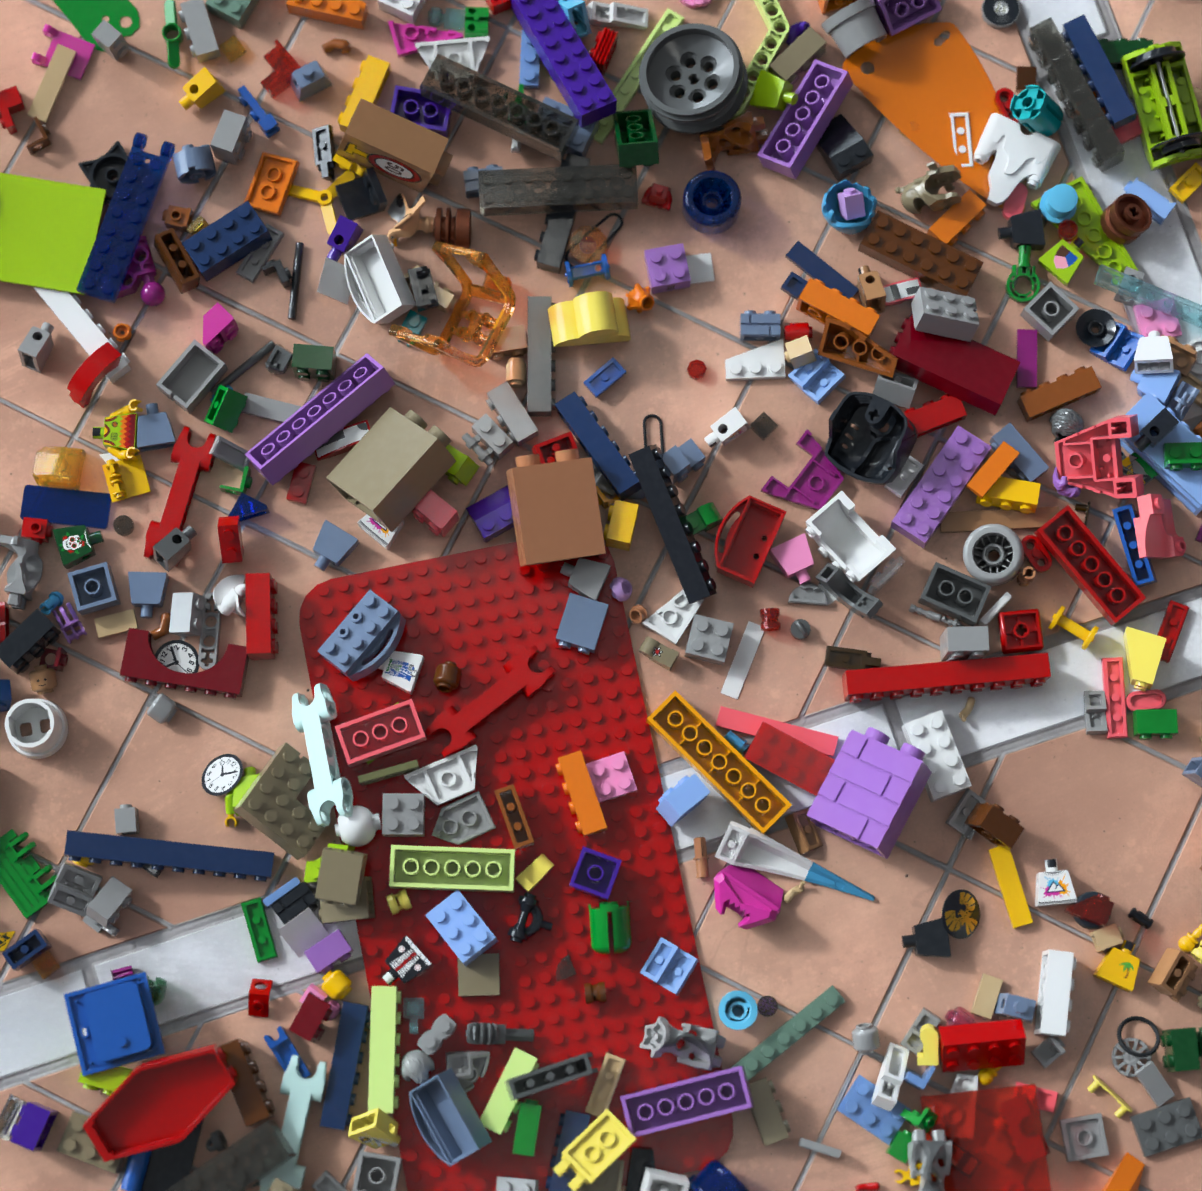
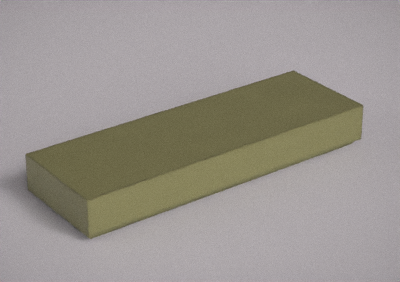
(388, 772)

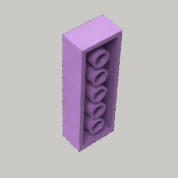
(806, 121)
(940, 486)
(687, 1101)

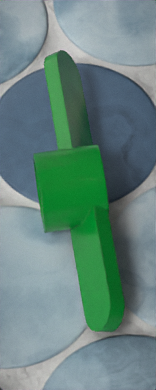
(171, 25)

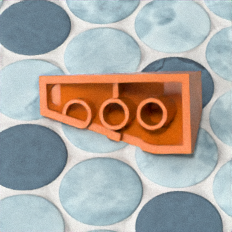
(1126, 1175)

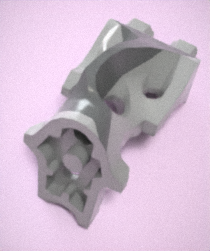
(663, 1038)
(928, 1153)

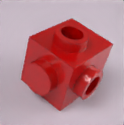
(37, 529)

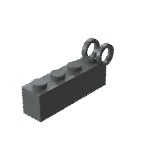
(549, 1076)

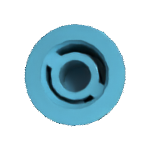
(1059, 203)
(738, 1010)

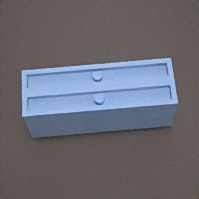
(1183, 484)

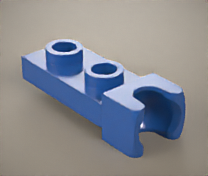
(266, 122)
(283, 1051)

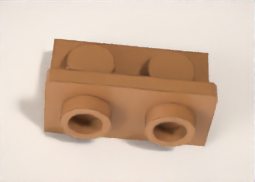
(1183, 356)

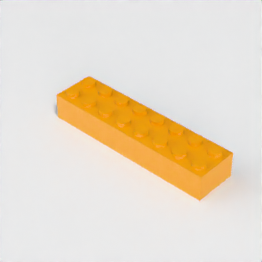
(718, 763)

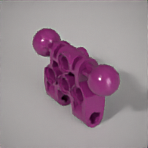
(151, 292)

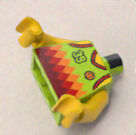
(120, 431)

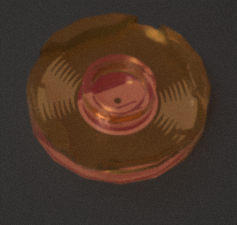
(587, 244)

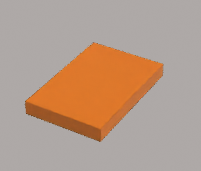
(271, 183)

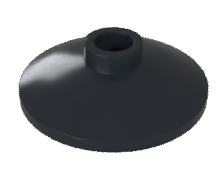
(1095, 319)

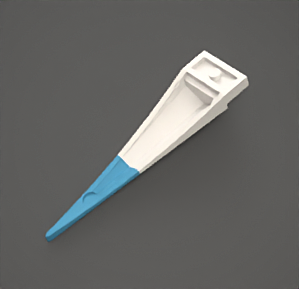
(757, 851)

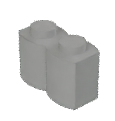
(441, 1029)

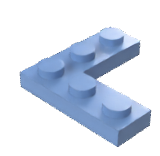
(529, 64)

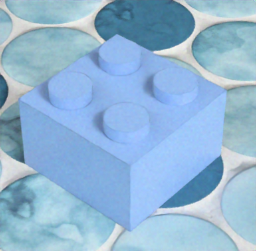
(682, 799)

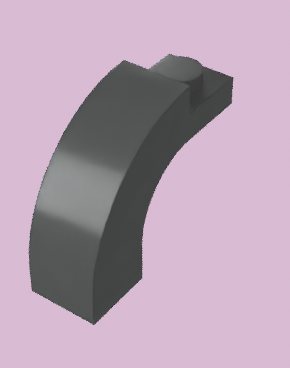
(847, 592)

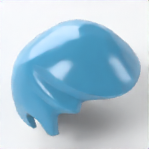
(831, 211)

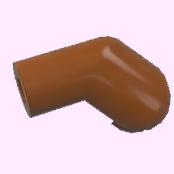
(334, 44)

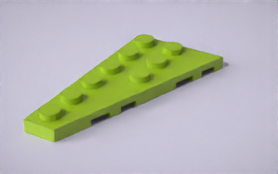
(1088, 218)

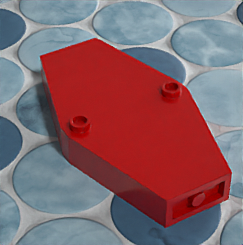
(160, 1102)

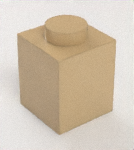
(799, 352)
(1107, 937)

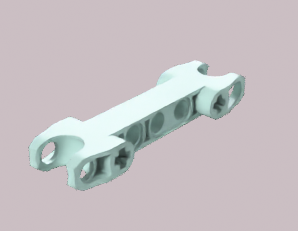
(329, 786)
(301, 1093)

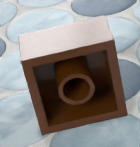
(994, 824)

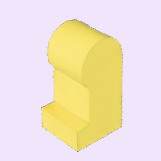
(534, 873)
(929, 1038)

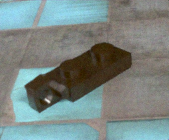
(850, 659)

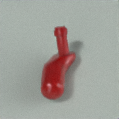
(874, 1186)

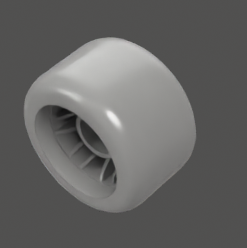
(988, 539)

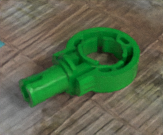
(1023, 264)

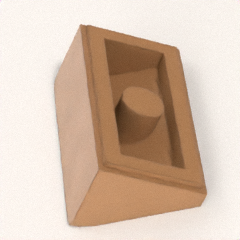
(803, 831)

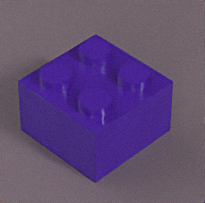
(595, 873)
(33, 1126)

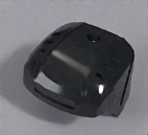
(870, 451)

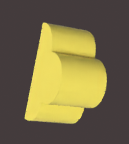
(589, 320)

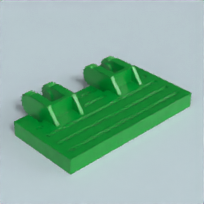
(22, 876)

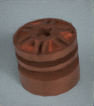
(453, 228)

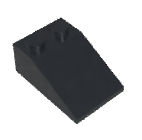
(843, 148)

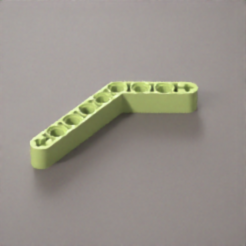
(763, 52)

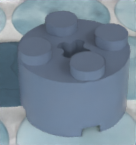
(194, 163)

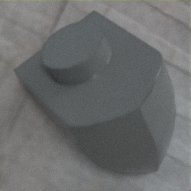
(279, 360)

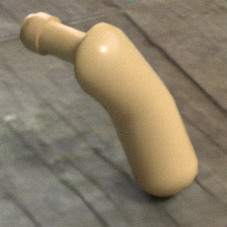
(968, 708)
(794, 891)

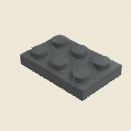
(1166, 1127)

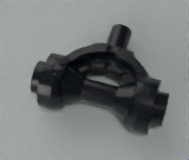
(519, 931)

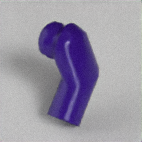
(796, 30)

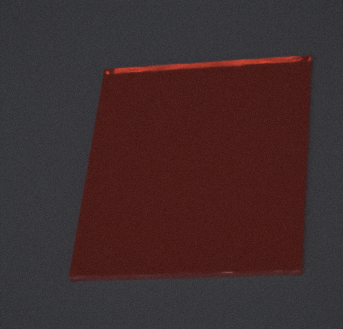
(993, 1139)

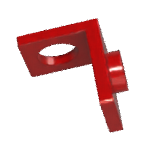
(259, 998)

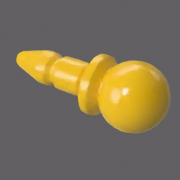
(1188, 942)
(987, 1075)

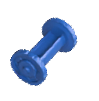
(586, 270)

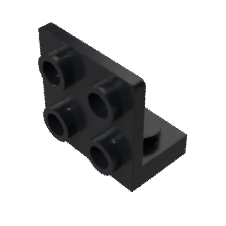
(362, 196)

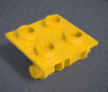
(126, 478)

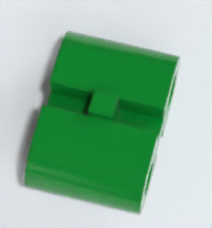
(476, 22)

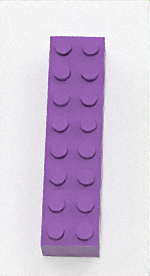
(320, 419)

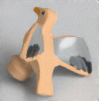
(407, 219)

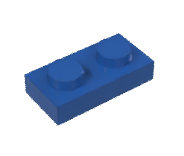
(604, 377)

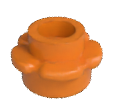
(122, 327)

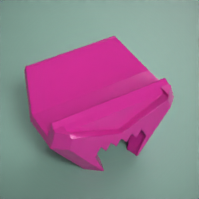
(747, 894)

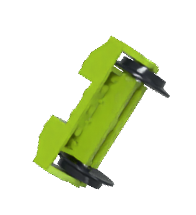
(1158, 82)

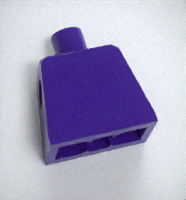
(344, 230)

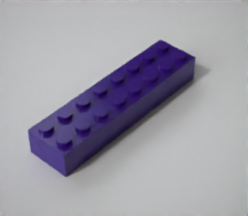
(566, 59)

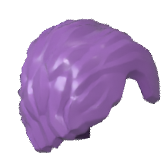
(1062, 486)

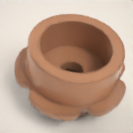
(638, 614)

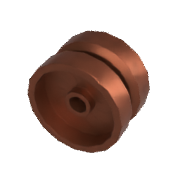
(1126, 219)

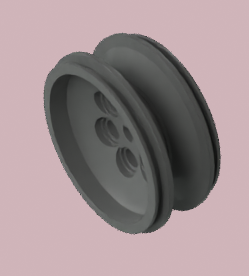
(670, 58)

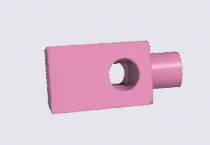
(794, 558)

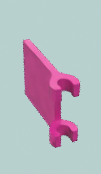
(83, 48)

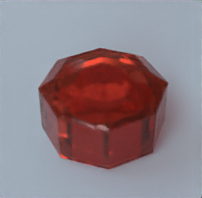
(696, 369)

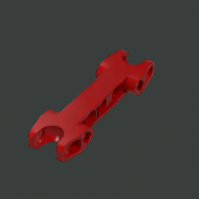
(190, 463)
(517, 680)

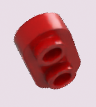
(1004, 107)
(1037, 553)

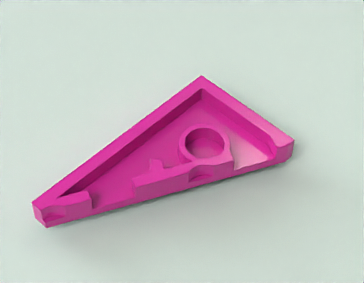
(407, 35)

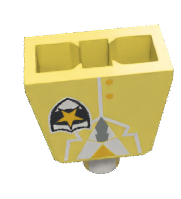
(374, 1129)

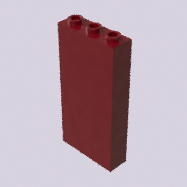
(955, 366)

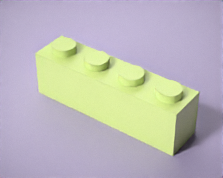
(500, 1106)

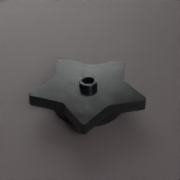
(104, 169)

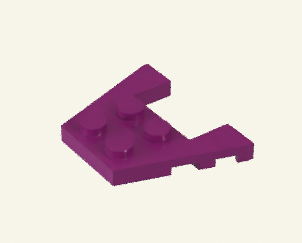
(814, 483)

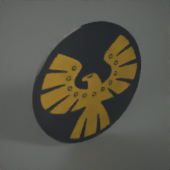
(961, 914)

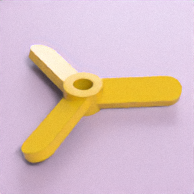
(316, 196)

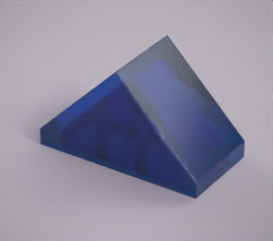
(248, 508)

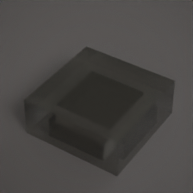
(763, 426)

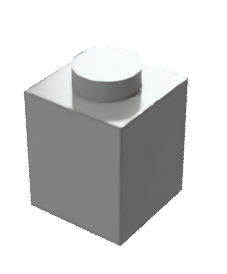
(126, 820)

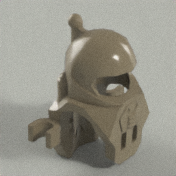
(925, 189)

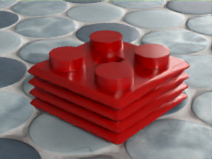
(604, 49)
(1026, 619)

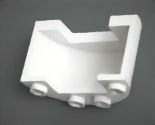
(847, 538)

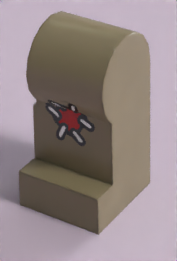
(659, 653)

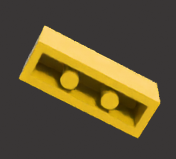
(1013, 495)

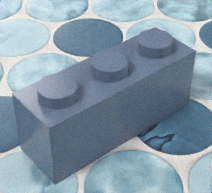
(1028, 464)

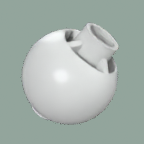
(359, 827)

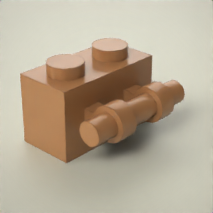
(1173, 973)

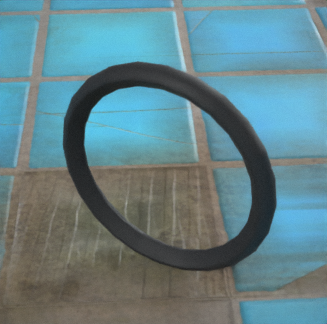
(1133, 1018)

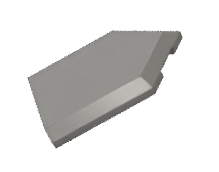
(463, 820)

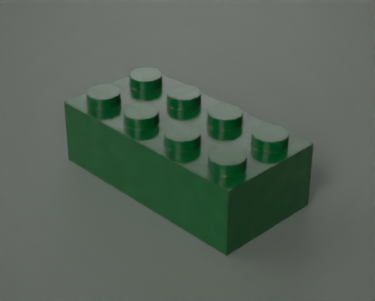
(635, 138)

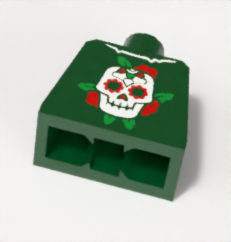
(76, 544)

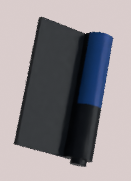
(162, 1166)

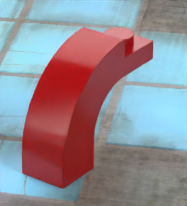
(92, 372)

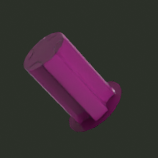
(122, 972)

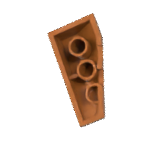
(852, 347)

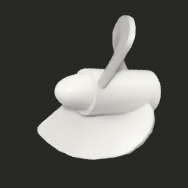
(229, 595)

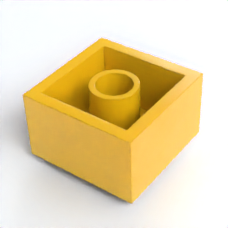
(622, 525)

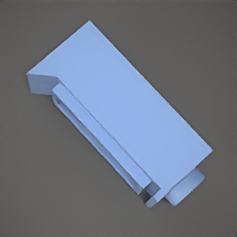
(1157, 203)

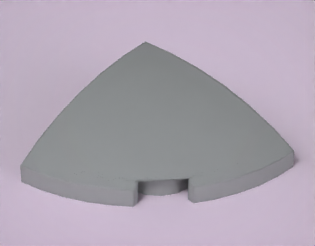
(468, 1066)

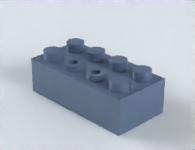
(363, 636)
(447, 1118)

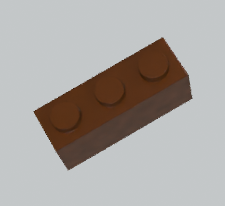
(177, 260)

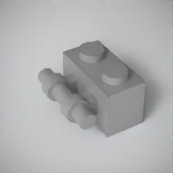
(491, 436)

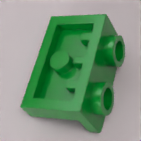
(1183, 456)

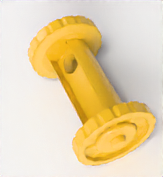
(1072, 627)

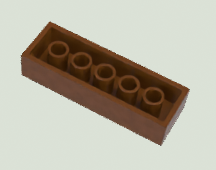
(919, 255)

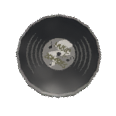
(1000, 12)

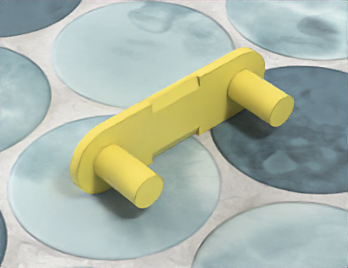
(1123, 1109)

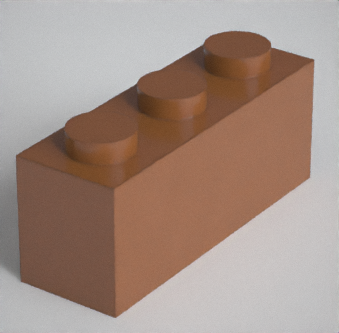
(514, 817)

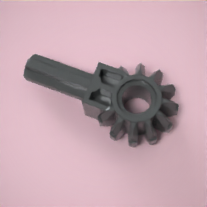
(496, 1034)

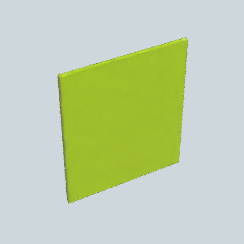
(47, 231)

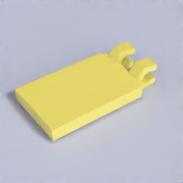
(595, 1150)

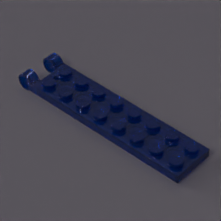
(124, 220)

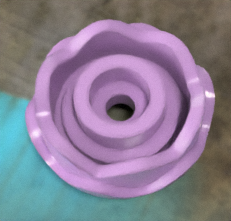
(621, 589)

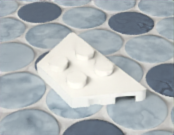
(463, 51)
(447, 777)

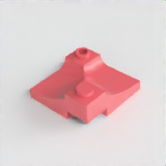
(1156, 529)

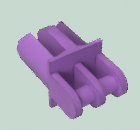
(70, 625)

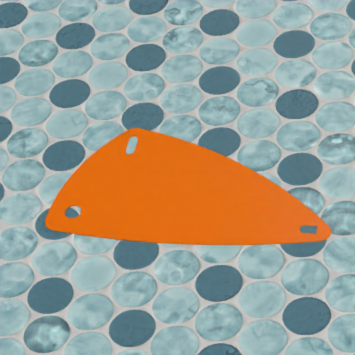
(926, 84)

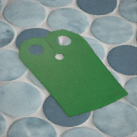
(88, 14)

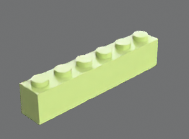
(383, 1045)

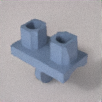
(1183, 399)

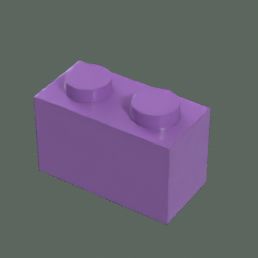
(328, 952)

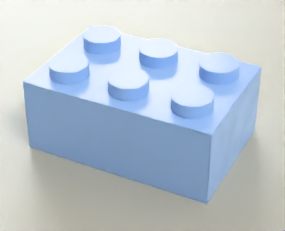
(461, 928)

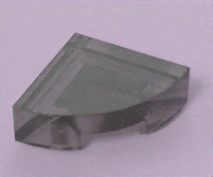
(565, 969)

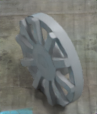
(1129, 1059)

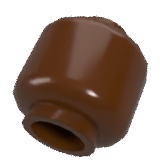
(447, 677)

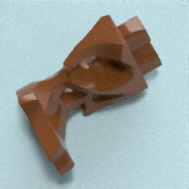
(742, 135)

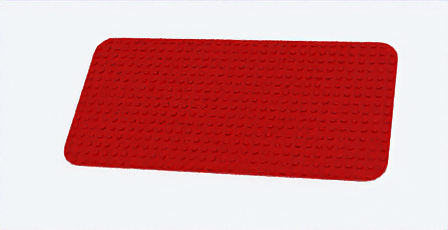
(481, 614)

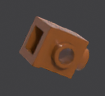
(180, 223)

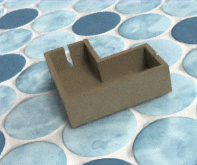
(273, 806)

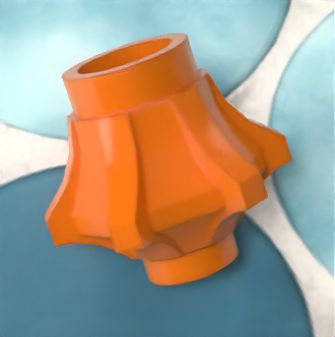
(640, 299)

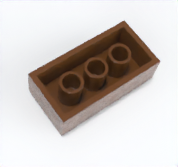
(248, 1090)

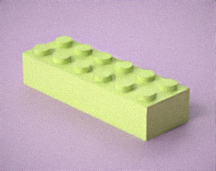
(452, 868)

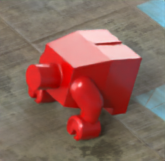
(658, 196)

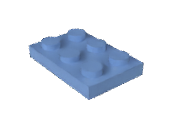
(877, 1121)

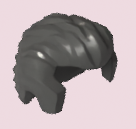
(1066, 422)

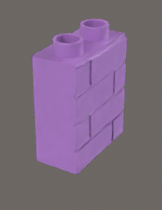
(870, 791)

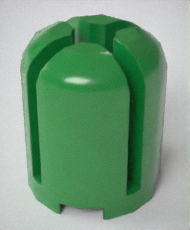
(620, 923)

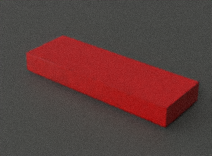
(1171, 627)

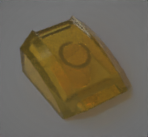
(59, 467)

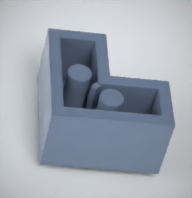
(683, 460)

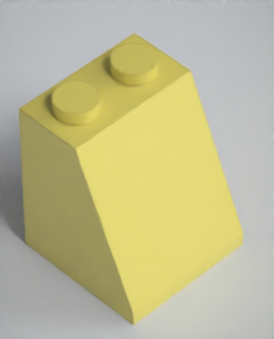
(1142, 656)

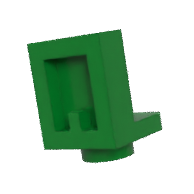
(921, 1121)

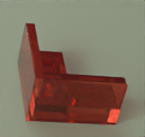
(283, 66)

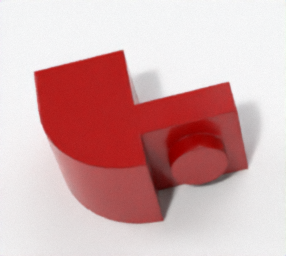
(10, 103)

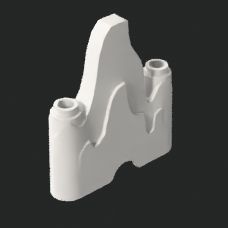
(1016, 157)

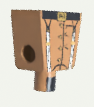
(871, 289)

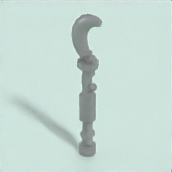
(935, 616)

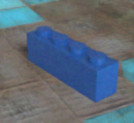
(1140, 568)

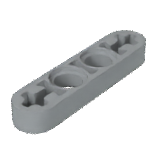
(209, 631)

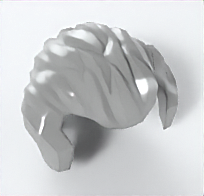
(416, 1066)

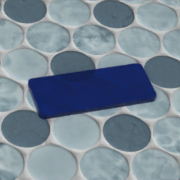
(66, 506)

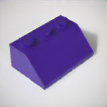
(492, 514)

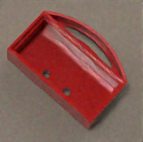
(744, 539)

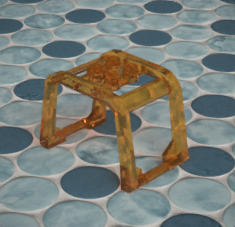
(506, 296)

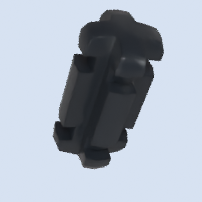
(1140, 918)

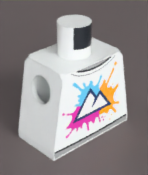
(733, 422)
(379, 532)
(1053, 886)

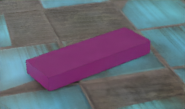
(1027, 354)

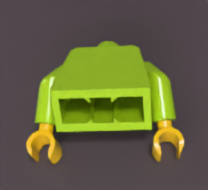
(235, 795)

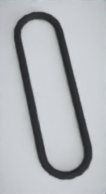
(661, 430)

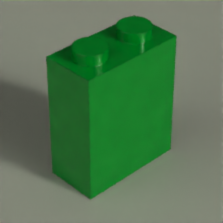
(527, 1128)

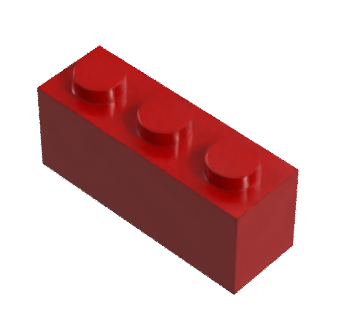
(936, 414)

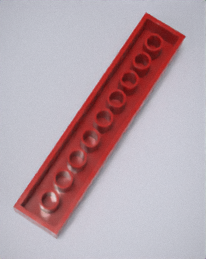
(945, 677)

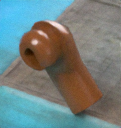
(164, 626)

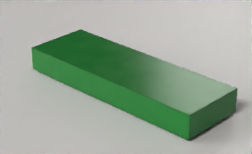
(259, 930)

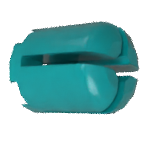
(1037, 111)

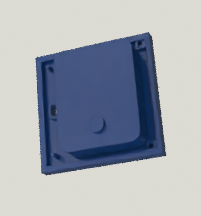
(118, 1024)

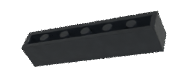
(558, 229)

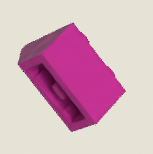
(218, 328)

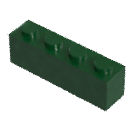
(1117, 49)

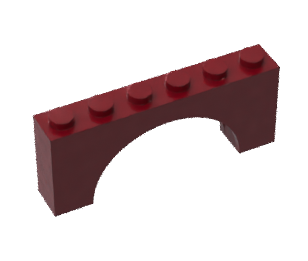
(224, 678)

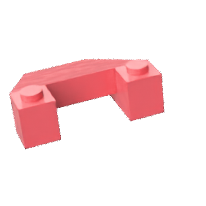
(1094, 458)

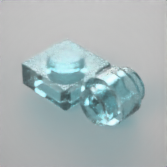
(452, 19)

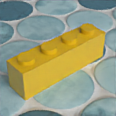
(368, 87)

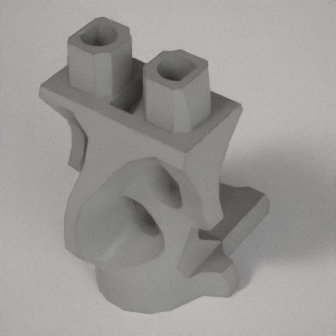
(24, 572)

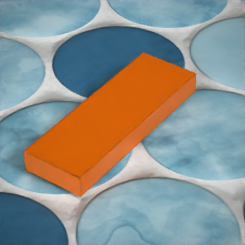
(992, 469)

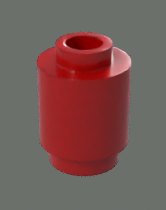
(797, 330)

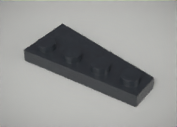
(639, 1159)

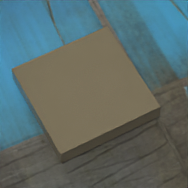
(480, 976)

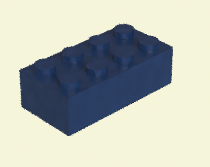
(227, 241)

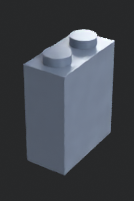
(581, 623)

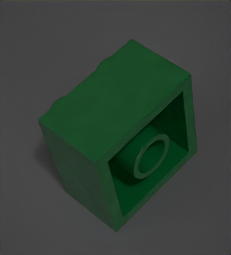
(314, 362)
(1180, 1049)

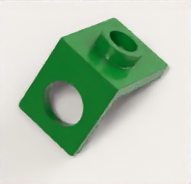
(246, 482)

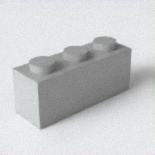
(199, 30)
(511, 414)

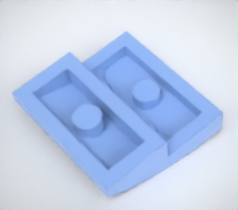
(817, 378)
(669, 966)

